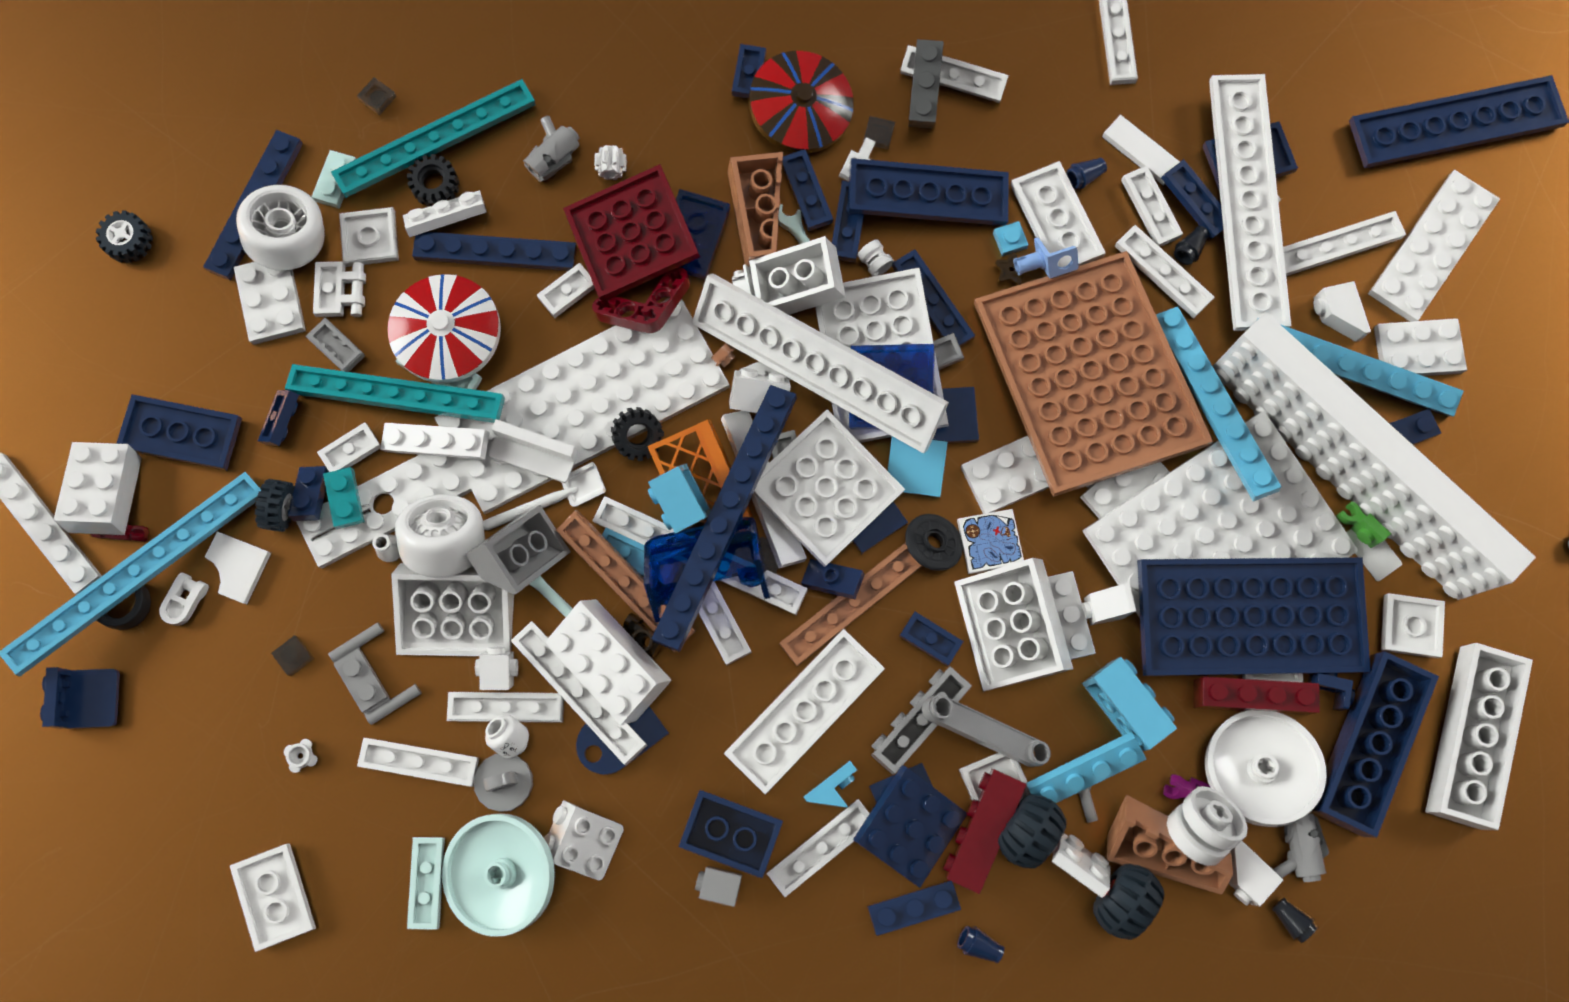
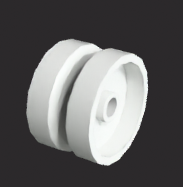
(1206, 826)

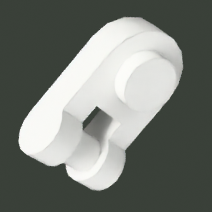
(176, 609)

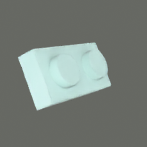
(327, 189)

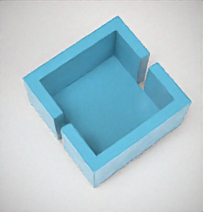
(679, 498)

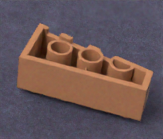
(756, 201)
(1143, 839)

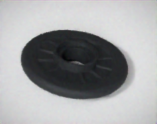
(927, 555)

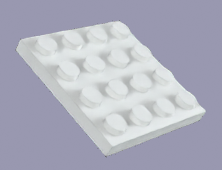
(826, 488)

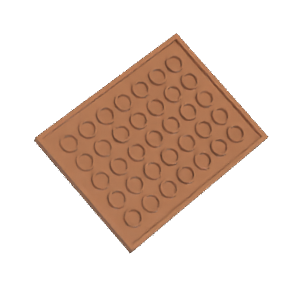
(1091, 374)

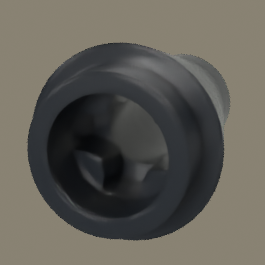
(1190, 248)
(1296, 921)

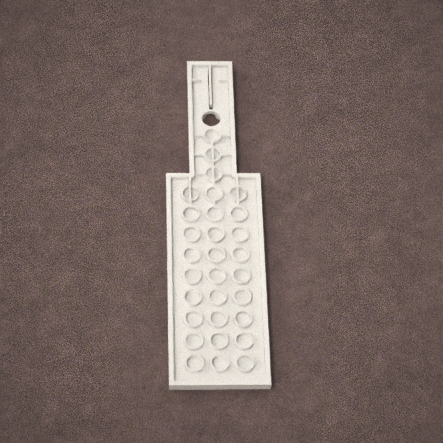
(562, 398)

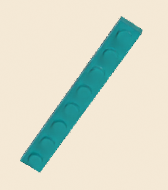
(433, 138)
(395, 393)

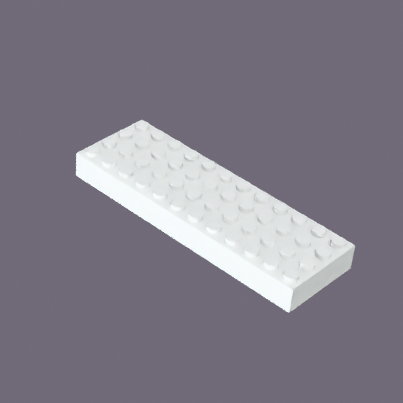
(1370, 462)

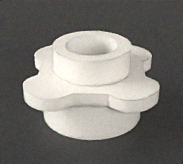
(292, 752)

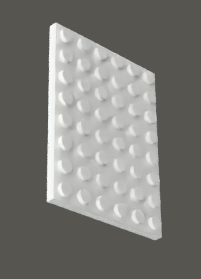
(1208, 514)

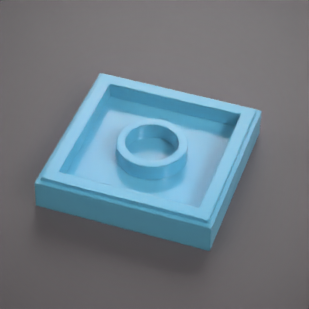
(918, 471)

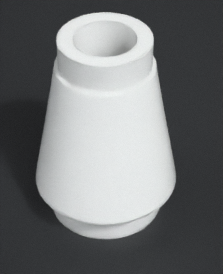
(390, 551)

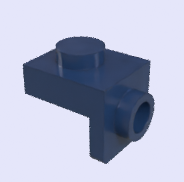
(1341, 687)

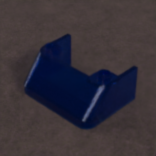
(668, 555)

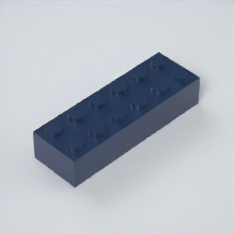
(1375, 744)

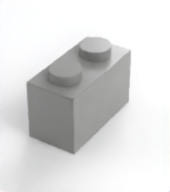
(718, 885)

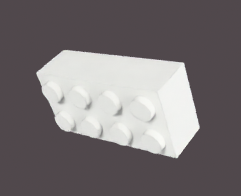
(608, 661)

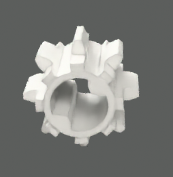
(610, 162)

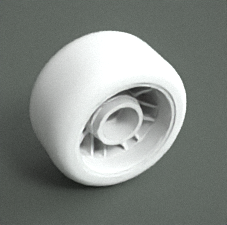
(280, 227)
(437, 535)

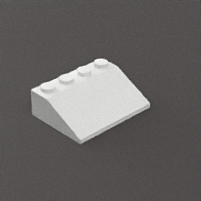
(449, 614)
(1013, 624)

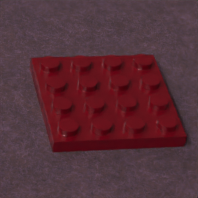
(631, 233)

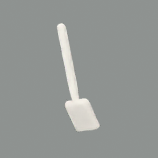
(581, 487)

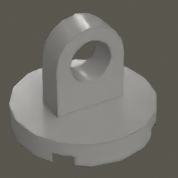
(503, 782)

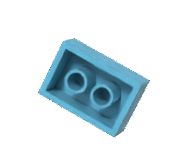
(1130, 703)

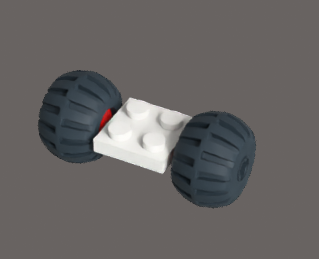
(1125, 899)

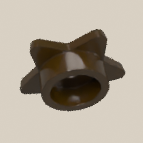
(1005, 274)

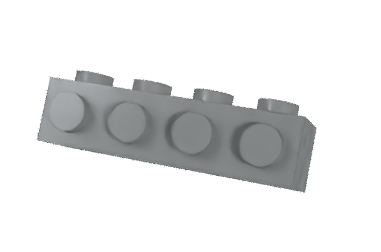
(913, 728)

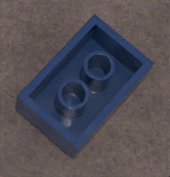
(730, 834)

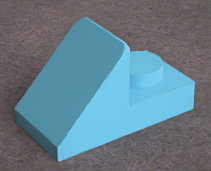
(825, 792)

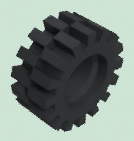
(426, 168)
(631, 418)

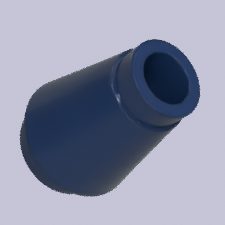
(1086, 172)
(979, 945)

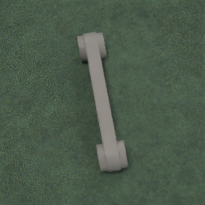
(986, 731)

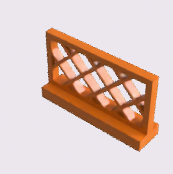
(713, 449)

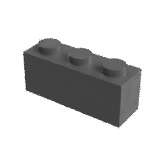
(925, 83)

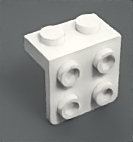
(582, 840)

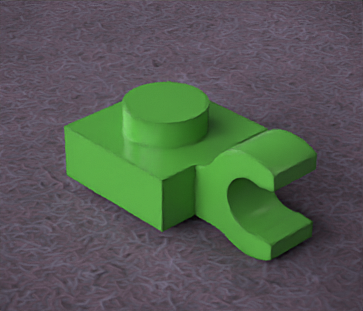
(1367, 527)

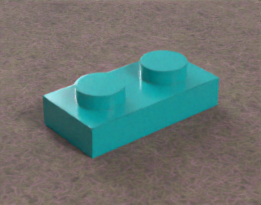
(343, 498)

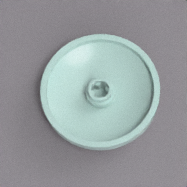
(498, 874)

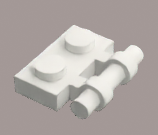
(330, 287)

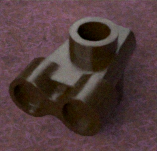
(639, 632)

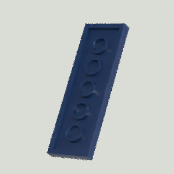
(928, 192)

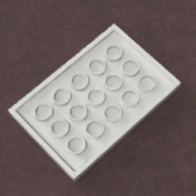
(879, 312)

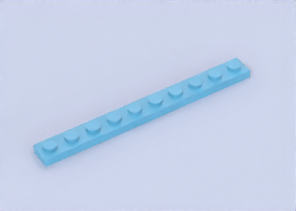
(130, 575)

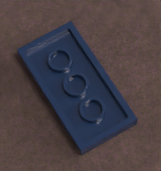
(179, 432)

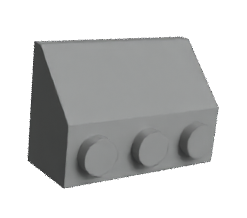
(519, 551)

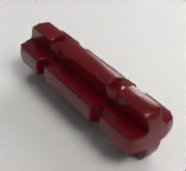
(135, 532)

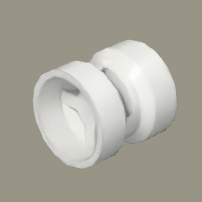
(875, 258)

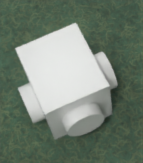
(496, 669)

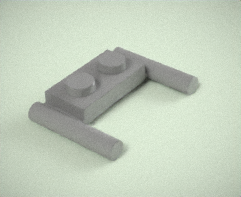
(362, 679)

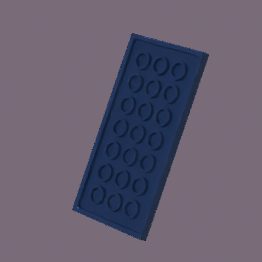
(1253, 616)

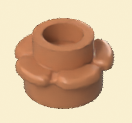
(724, 355)

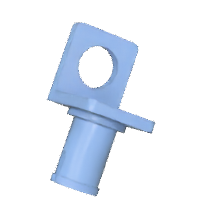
(1047, 261)

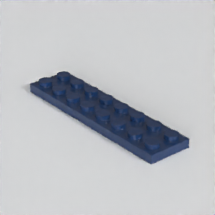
(1458, 121)

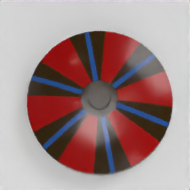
(800, 101)

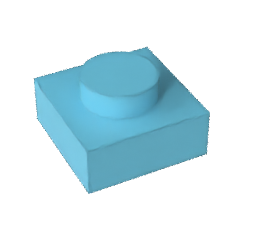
(1010, 238)

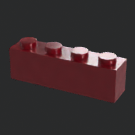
(1257, 695)
(979, 839)

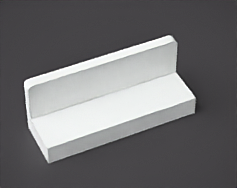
(532, 451)

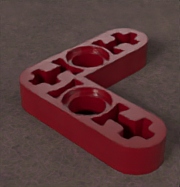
(672, 285)

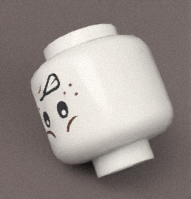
(506, 736)

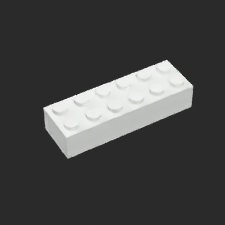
(1479, 736)

